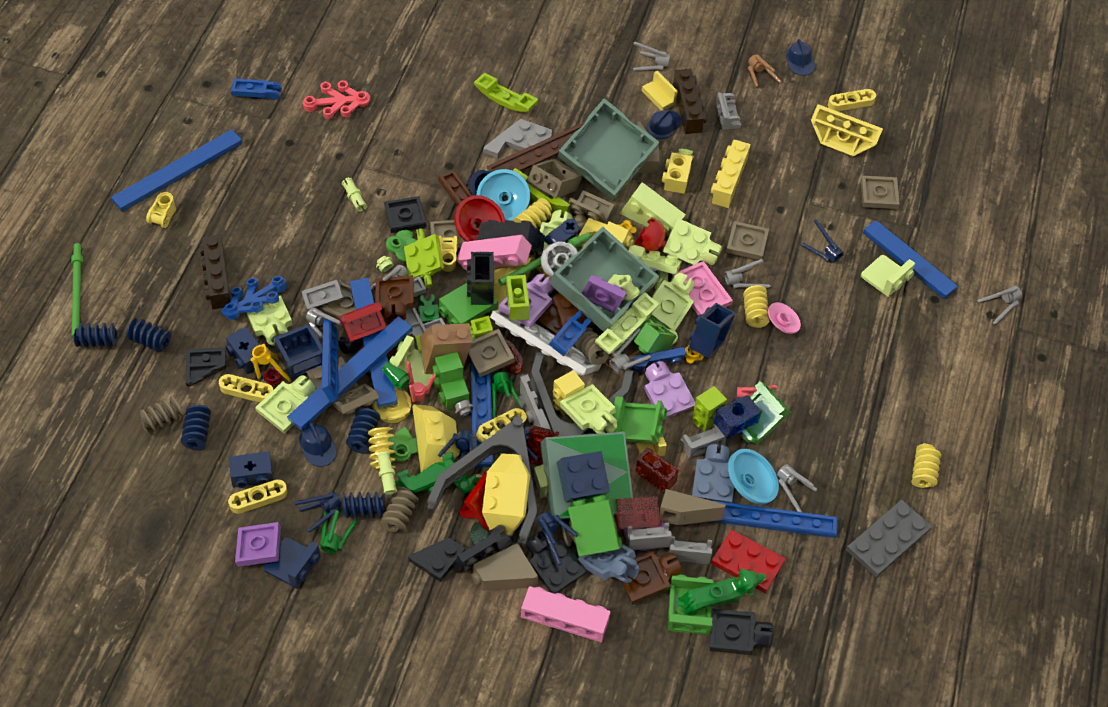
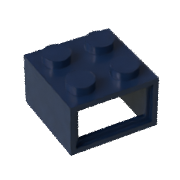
(711, 330)
(299, 350)
(583, 476)

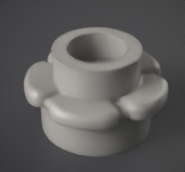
(463, 408)

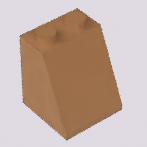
(443, 340)

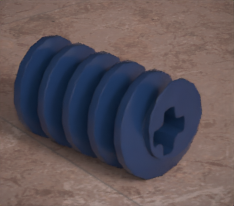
(95, 335)
(148, 335)
(196, 427)
(358, 437)
(363, 505)

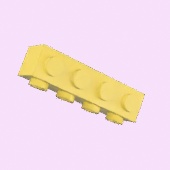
(731, 173)

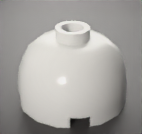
(555, 256)

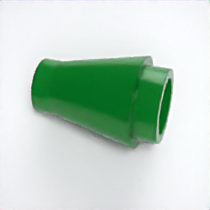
(396, 375)

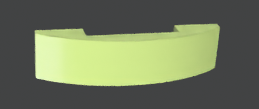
(627, 324)

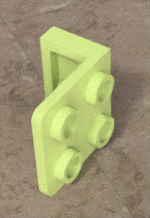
(888, 275)
(407, 353)

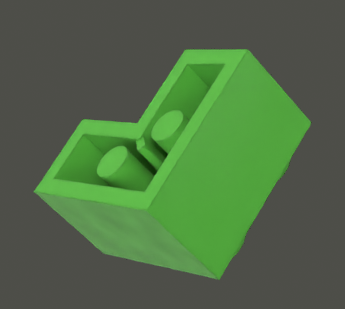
(654, 337)
(450, 380)

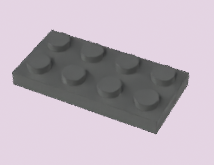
(888, 538)

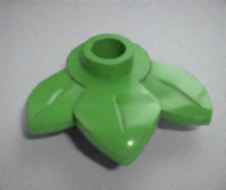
(402, 239)
(403, 443)

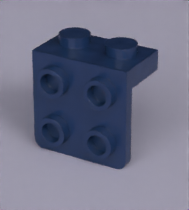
(294, 562)

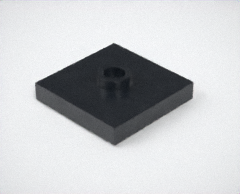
(405, 214)

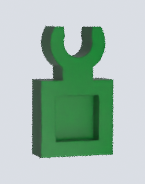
(428, 311)

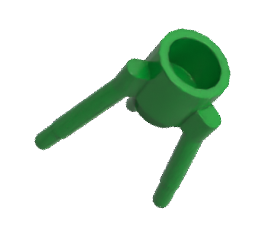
(502, 384)
(330, 543)

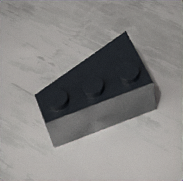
(497, 229)

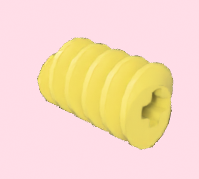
(537, 213)
(756, 306)
(381, 444)
(926, 466)

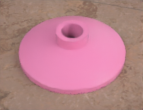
(784, 318)

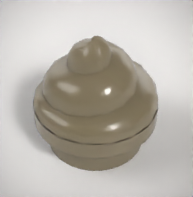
(581, 220)

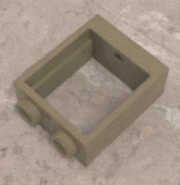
(557, 182)

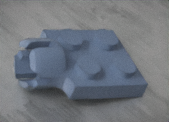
(712, 476)
(612, 563)

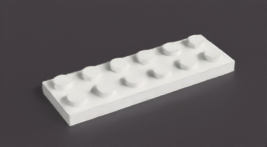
(541, 338)

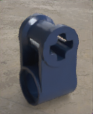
(563, 232)

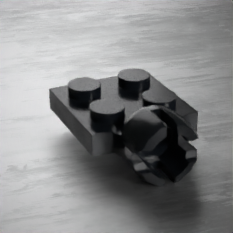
(483, 549)
(552, 575)
(738, 632)

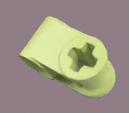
(626, 284)

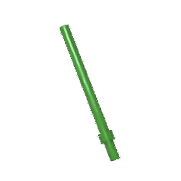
(576, 242)
(76, 261)

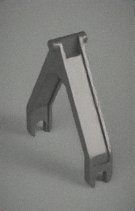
(545, 404)
(505, 441)

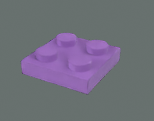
(603, 293)
(258, 544)

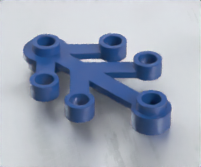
(235, 308)

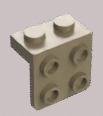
(592, 207)

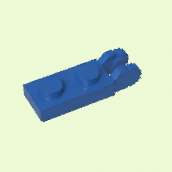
(256, 88)
(569, 334)
(672, 356)

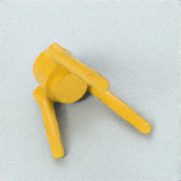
(262, 355)

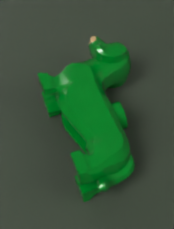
(427, 478)
(720, 592)

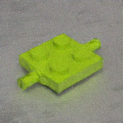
(424, 257)

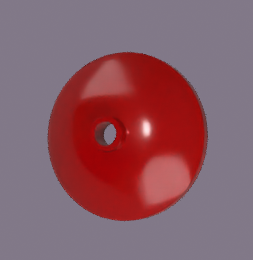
(475, 210)

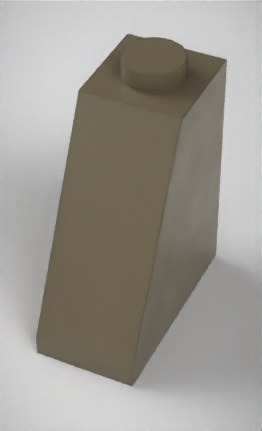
(505, 570)

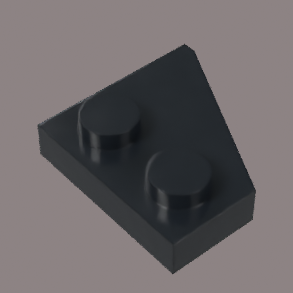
(203, 363)
(437, 558)

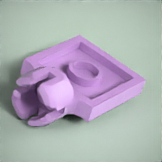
(538, 299)
(669, 389)

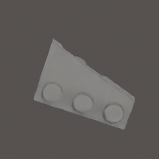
(529, 401)

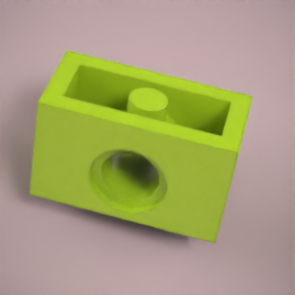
(517, 297)
(706, 406)

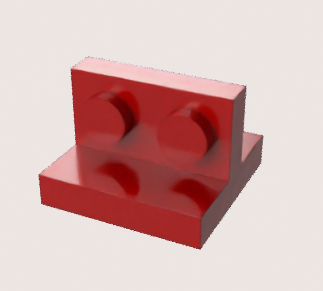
(363, 321)
(474, 503)

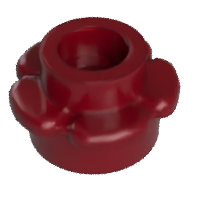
(269, 374)

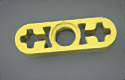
(863, 98)
(240, 382)
(505, 418)
(245, 506)

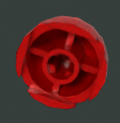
(652, 237)

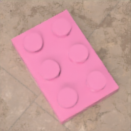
(706, 289)

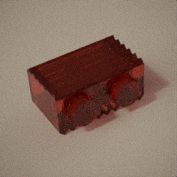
(656, 470)

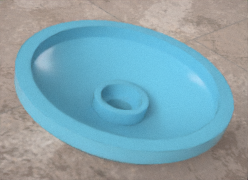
(506, 183)
(753, 476)

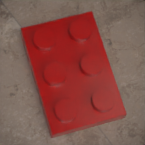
(741, 552)

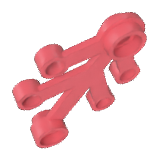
(357, 99)

